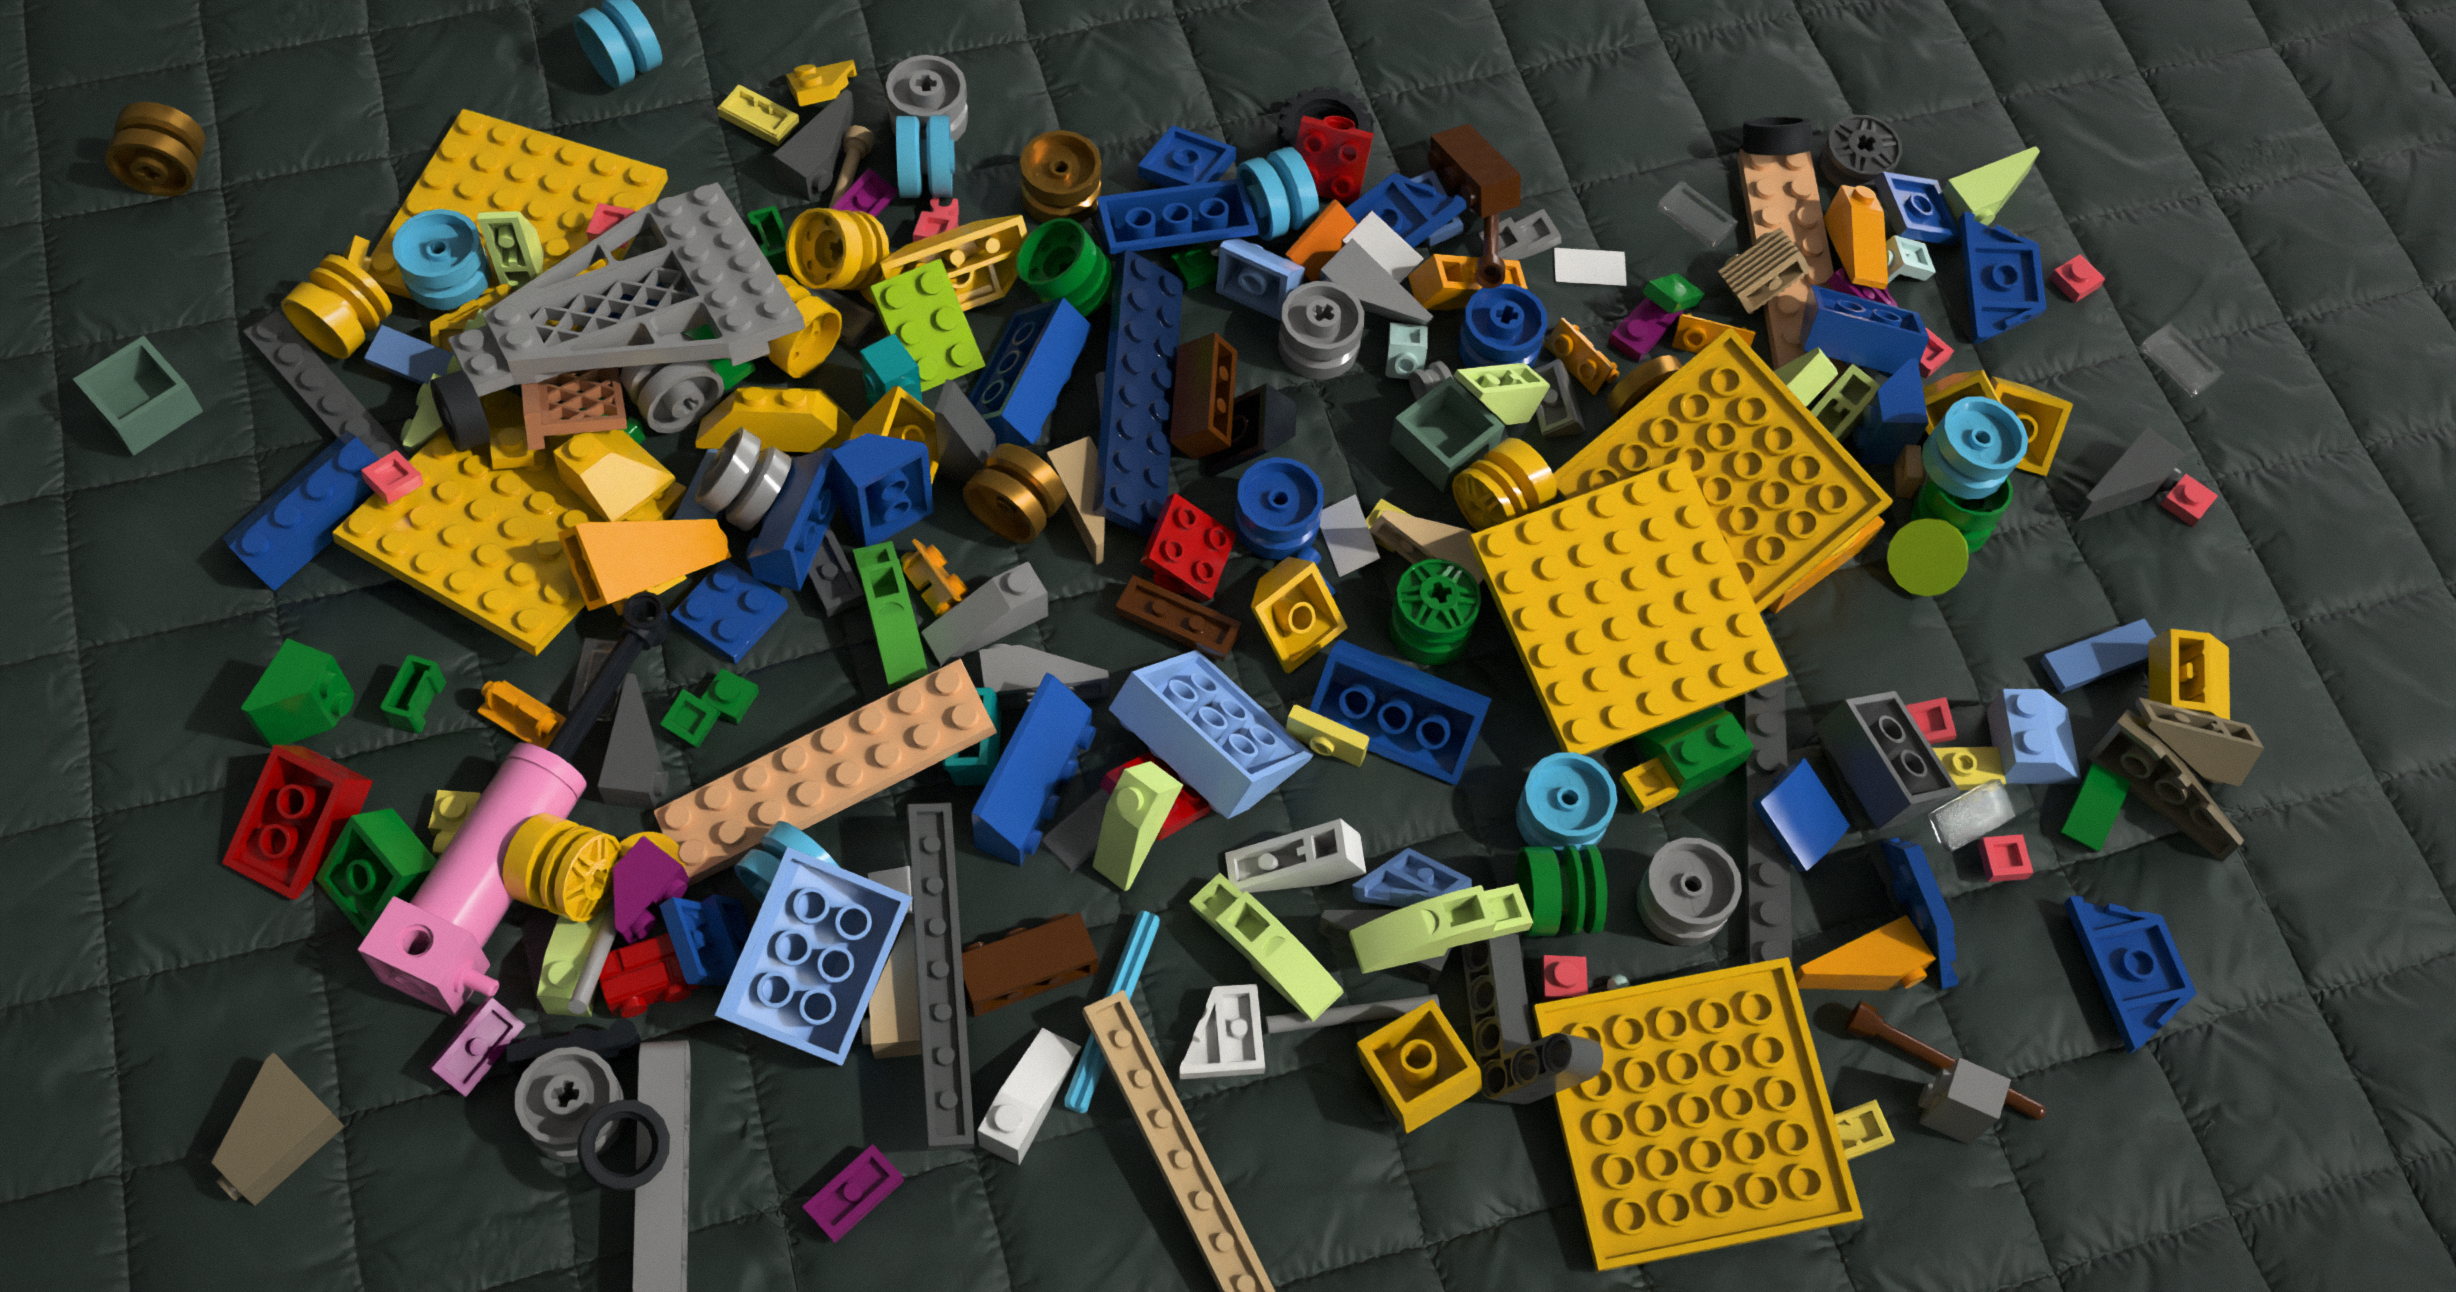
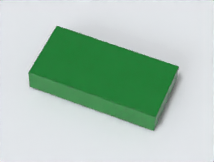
(1673, 293)

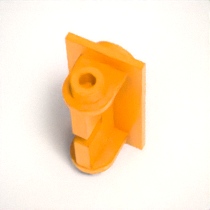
(1697, 333)
(1580, 357)
(927, 567)
(520, 713)

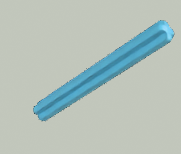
(1124, 978)

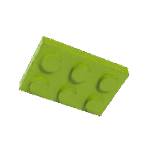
(928, 323)

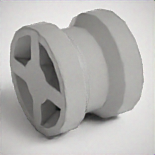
(1425, 380)

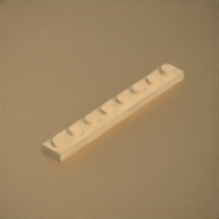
(1175, 1146)

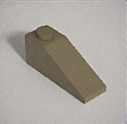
(2210, 744)

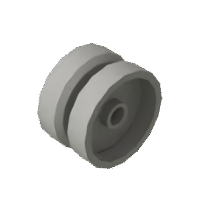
(926, 88)
(1320, 330)
(673, 393)
(743, 479)
(1688, 891)
(560, 1096)

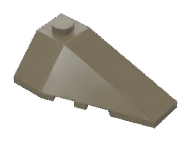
(2165, 783)

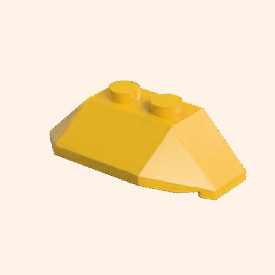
(975, 256)
(780, 417)

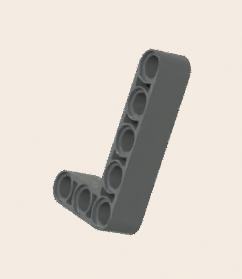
(1509, 1060)

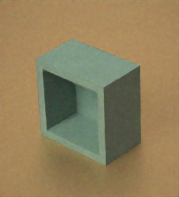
(138, 395)
(1445, 433)

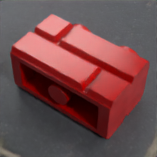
(643, 976)

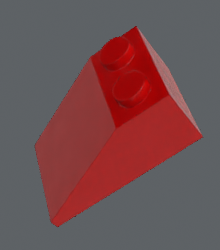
(294, 818)

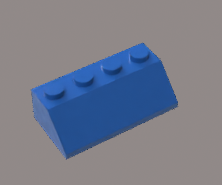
(1174, 216)
(1029, 370)
(303, 512)
(1401, 710)
(1032, 772)

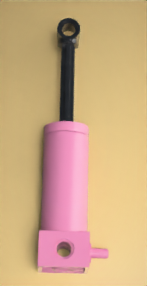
(438, 938)

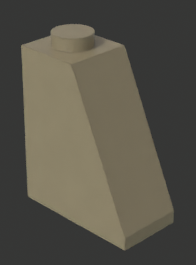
(272, 1133)

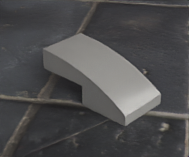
(1526, 236)

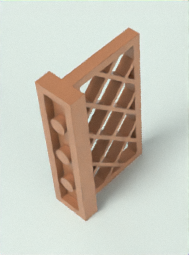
(544, 412)

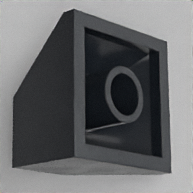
(1260, 424)

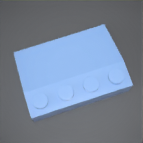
(1208, 731)
(814, 956)

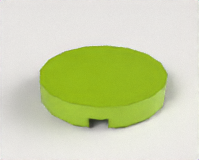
(1928, 556)

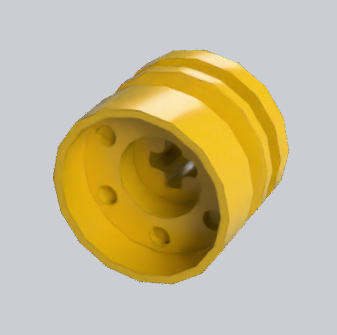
(836, 249)
(336, 306)
(807, 348)
(1504, 485)
(561, 867)

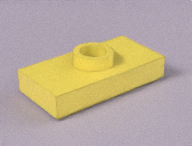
(758, 115)
(1327, 736)
(1971, 765)
(1863, 1129)

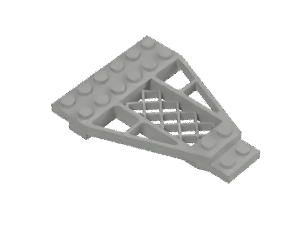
(701, 250)

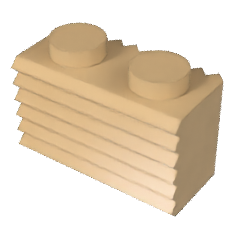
(1764, 270)

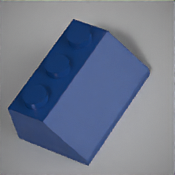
(1861, 331)
(882, 485)
(796, 522)

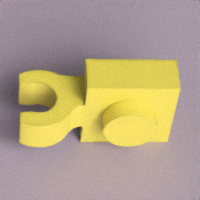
(448, 815)

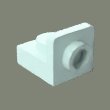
(1908, 259)
(1406, 349)

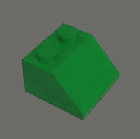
(298, 695)
(1698, 748)
(371, 864)

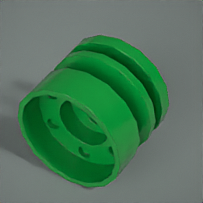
(1065, 262)
(1971, 516)
(1434, 611)
(1567, 889)

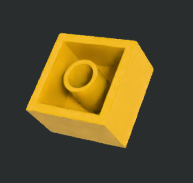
(1420, 1066)

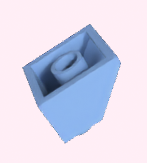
(1256, 276)
(2033, 737)

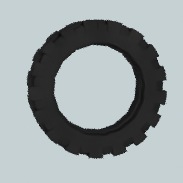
(1320, 103)

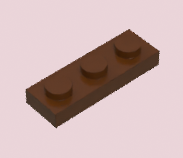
(1178, 618)

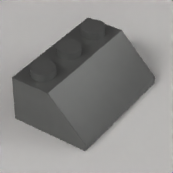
(1885, 759)

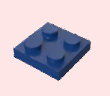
(1186, 159)
(1917, 208)
(729, 611)

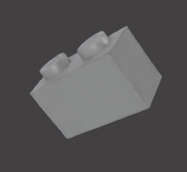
(1963, 1100)

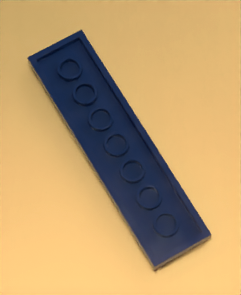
(1138, 394)

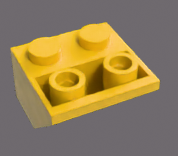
(2190, 672)

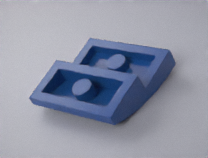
(1801, 815)
(707, 936)

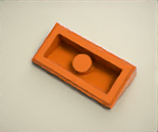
(1322, 240)

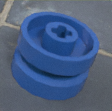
(1502, 327)
(1278, 508)

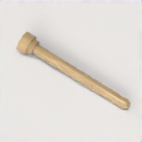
(857, 144)

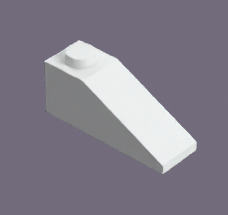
(1298, 859)
(1027, 1096)

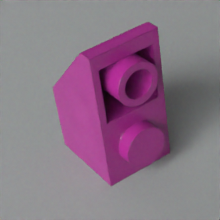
(641, 884)

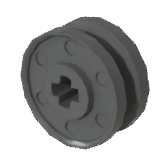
(1860, 151)

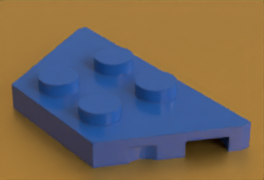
(1407, 207)
(2000, 277)
(1928, 912)
(2133, 966)

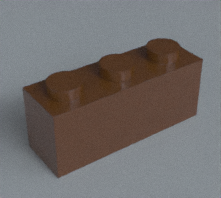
(1475, 170)
(1204, 396)
(1027, 963)

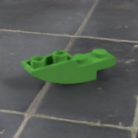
(891, 614)

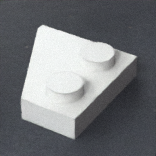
(1227, 1036)

